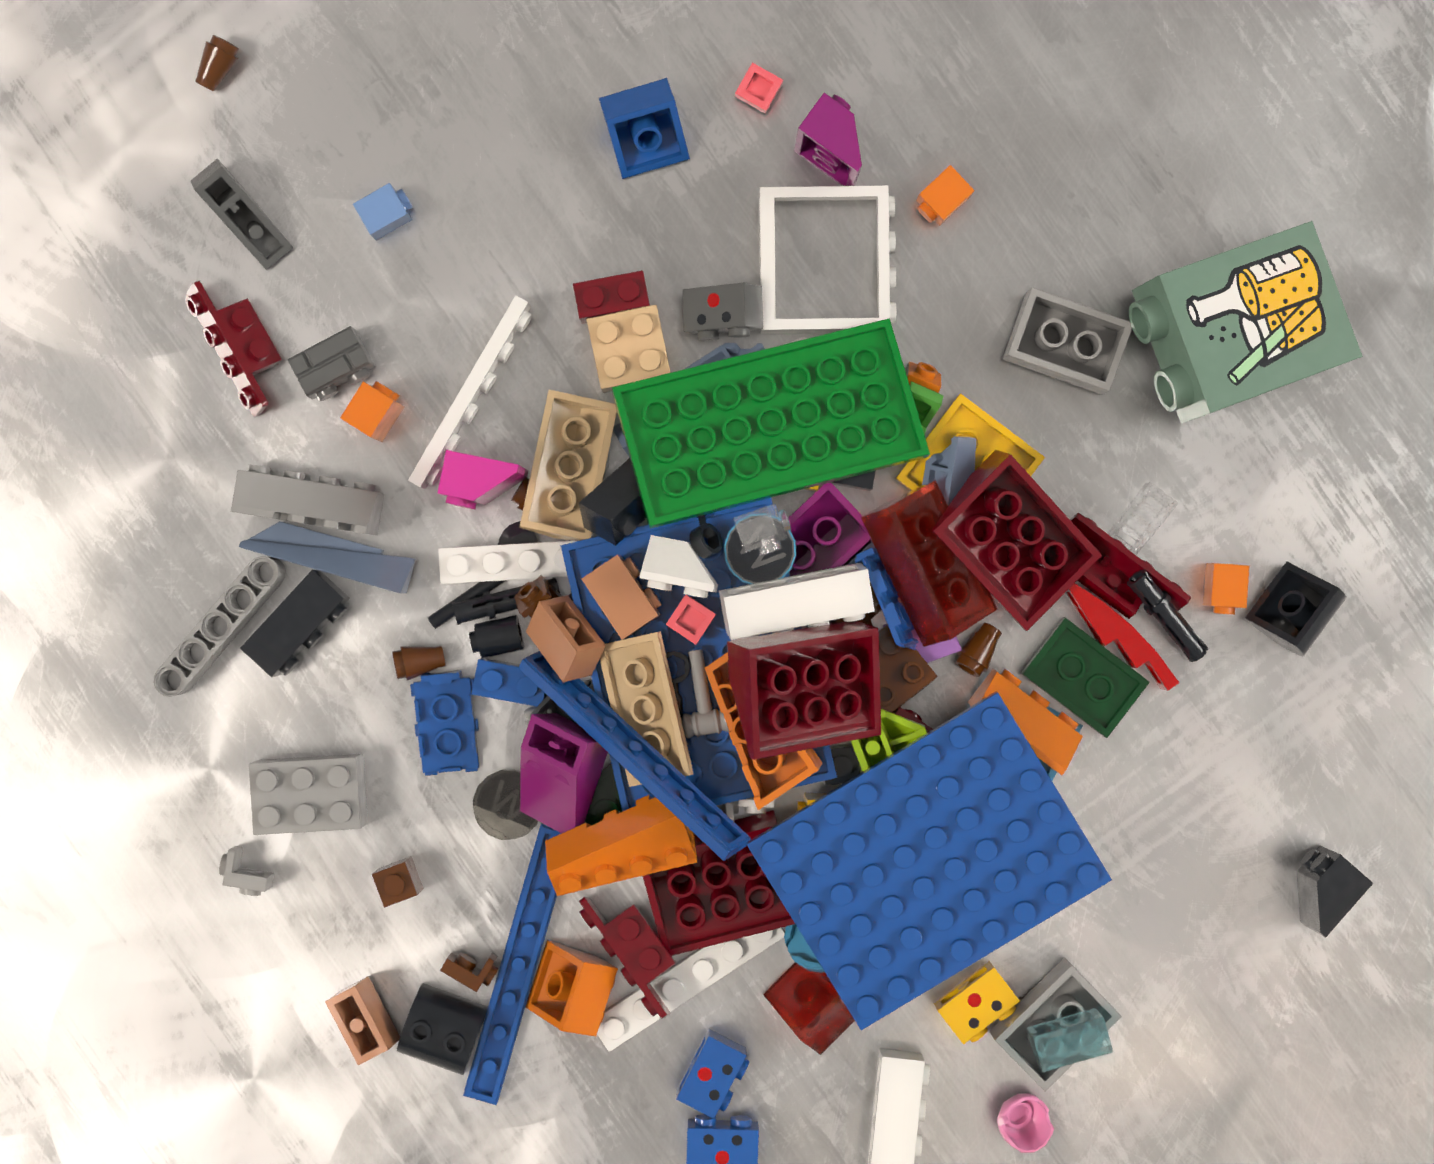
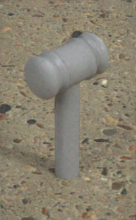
(705, 720)

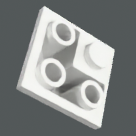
(676, 563)

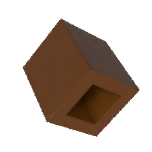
(397, 881)

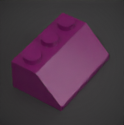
(831, 140)
(826, 531)

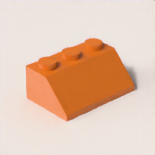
(1049, 736)

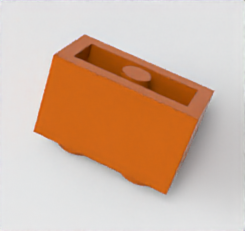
(373, 410)

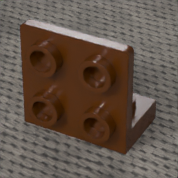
(901, 672)

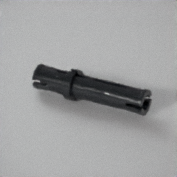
(489, 604)
(1158, 604)

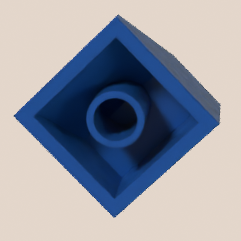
(644, 128)

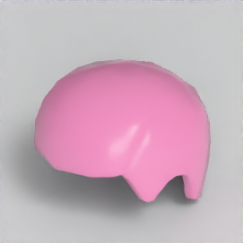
(1025, 1123)

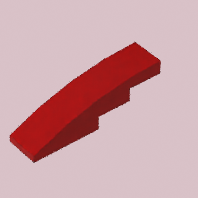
(1109, 626)

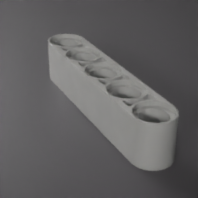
(204, 634)

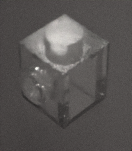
(762, 529)

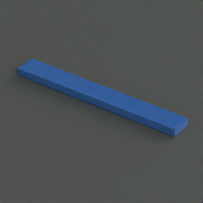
(638, 758)
(514, 977)

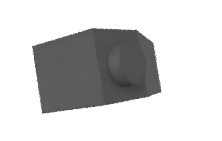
(241, 213)

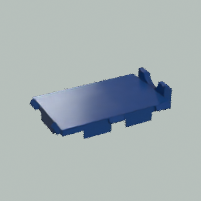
(893, 610)
(445, 722)

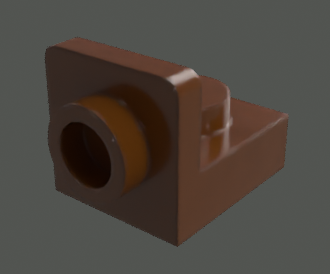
(532, 593)
(464, 970)

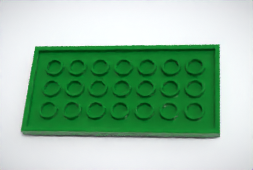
(769, 422)

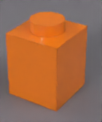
(944, 196)
(1226, 587)

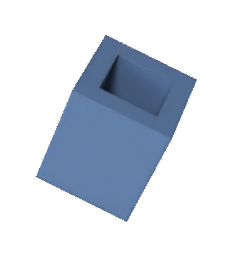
(384, 210)

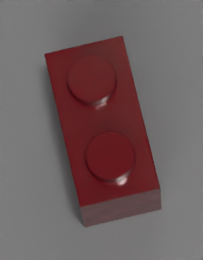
(610, 295)

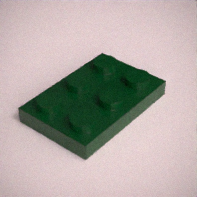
(1085, 677)

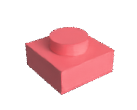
(758, 88)
(691, 619)

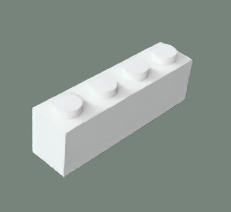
(797, 601)
(898, 1107)

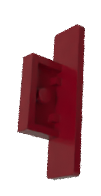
(239, 341)
(1114, 568)
(636, 947)

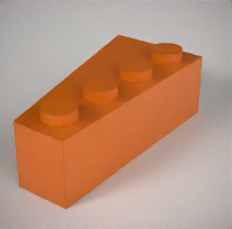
(769, 775)
(619, 848)

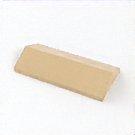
(567, 464)
(645, 697)

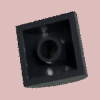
(1295, 608)
(442, 1029)

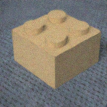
(628, 346)

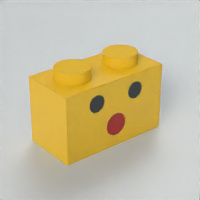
(977, 1003)

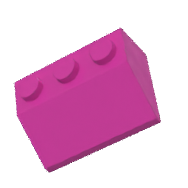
(476, 479)

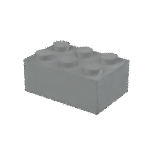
(1068, 341)
(308, 794)
(1054, 997)

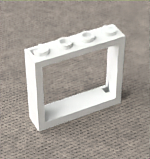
(885, 244)

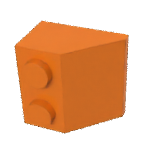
(571, 989)

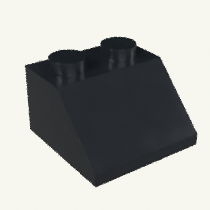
(1327, 889)

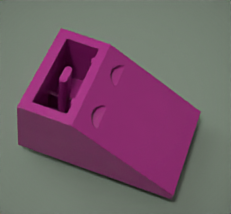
(558, 771)

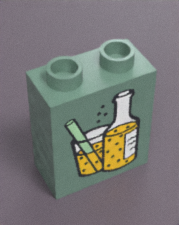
(1243, 323)

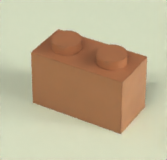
(622, 596)
(565, 638)
(363, 1020)

